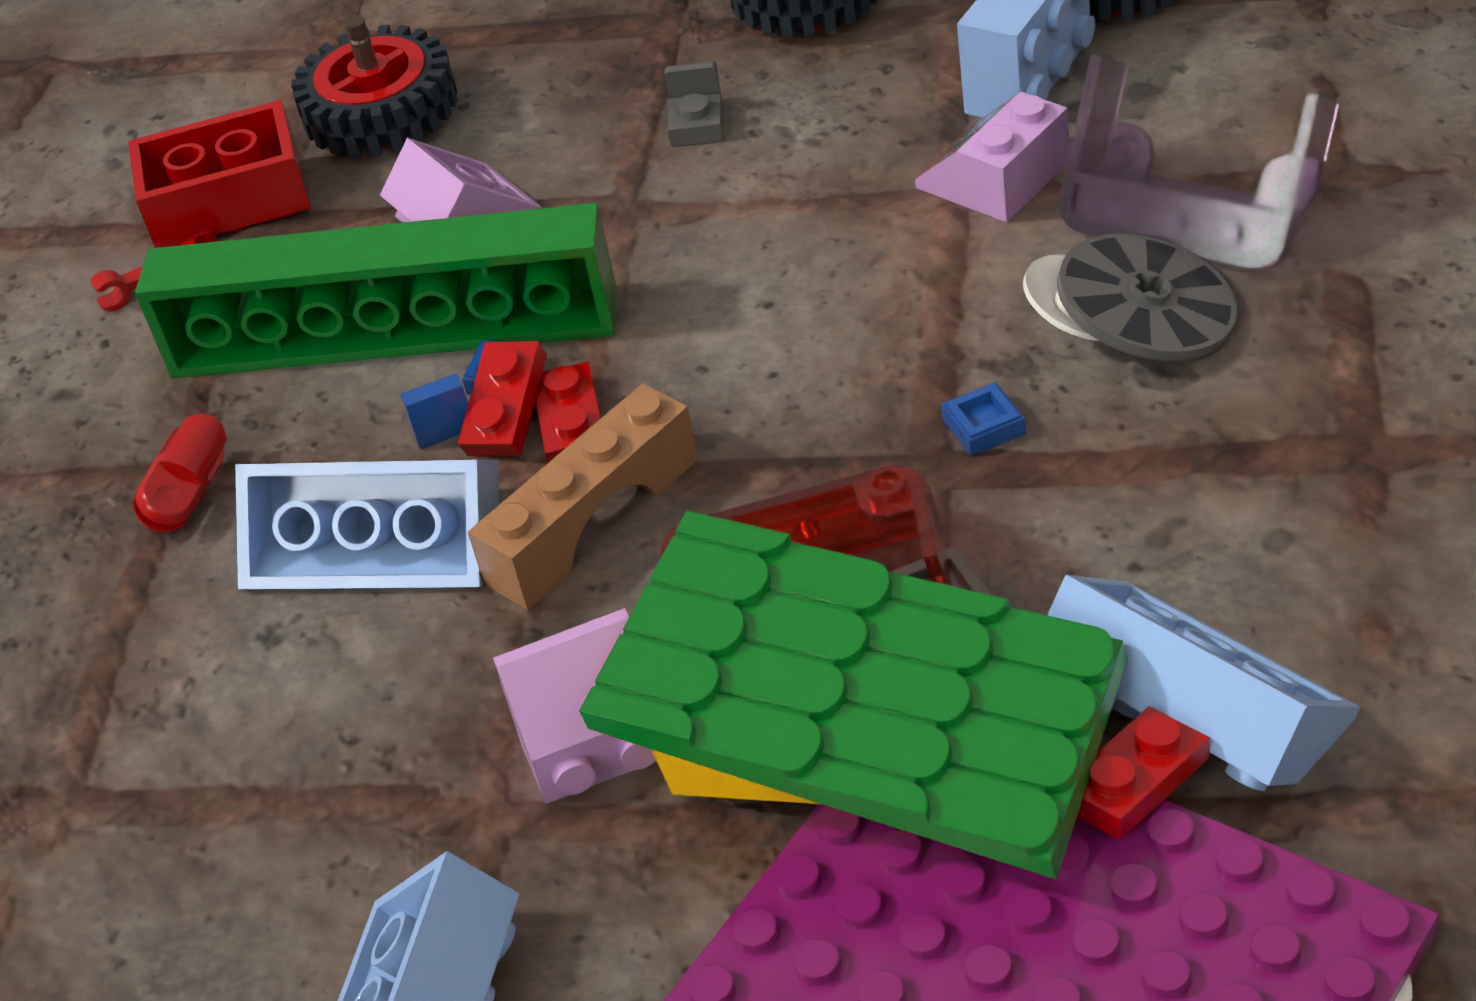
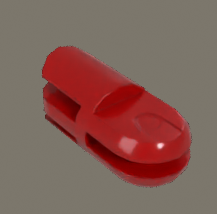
(180, 474)

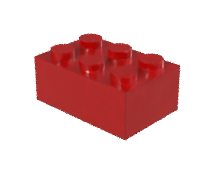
(218, 174)

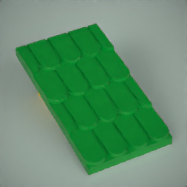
(859, 692)

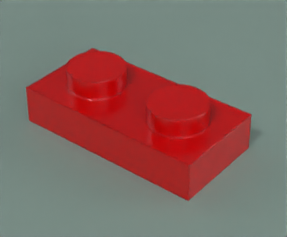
(502, 399)
(566, 406)
(1140, 771)

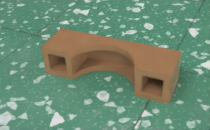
(533, 533)

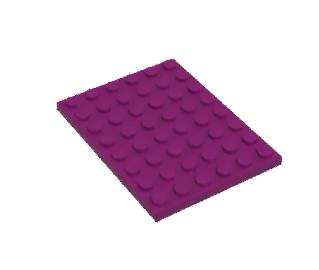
(1146, 918)

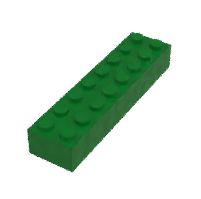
(379, 291)

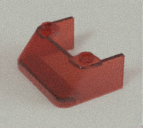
(854, 515)

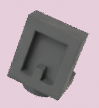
(694, 104)

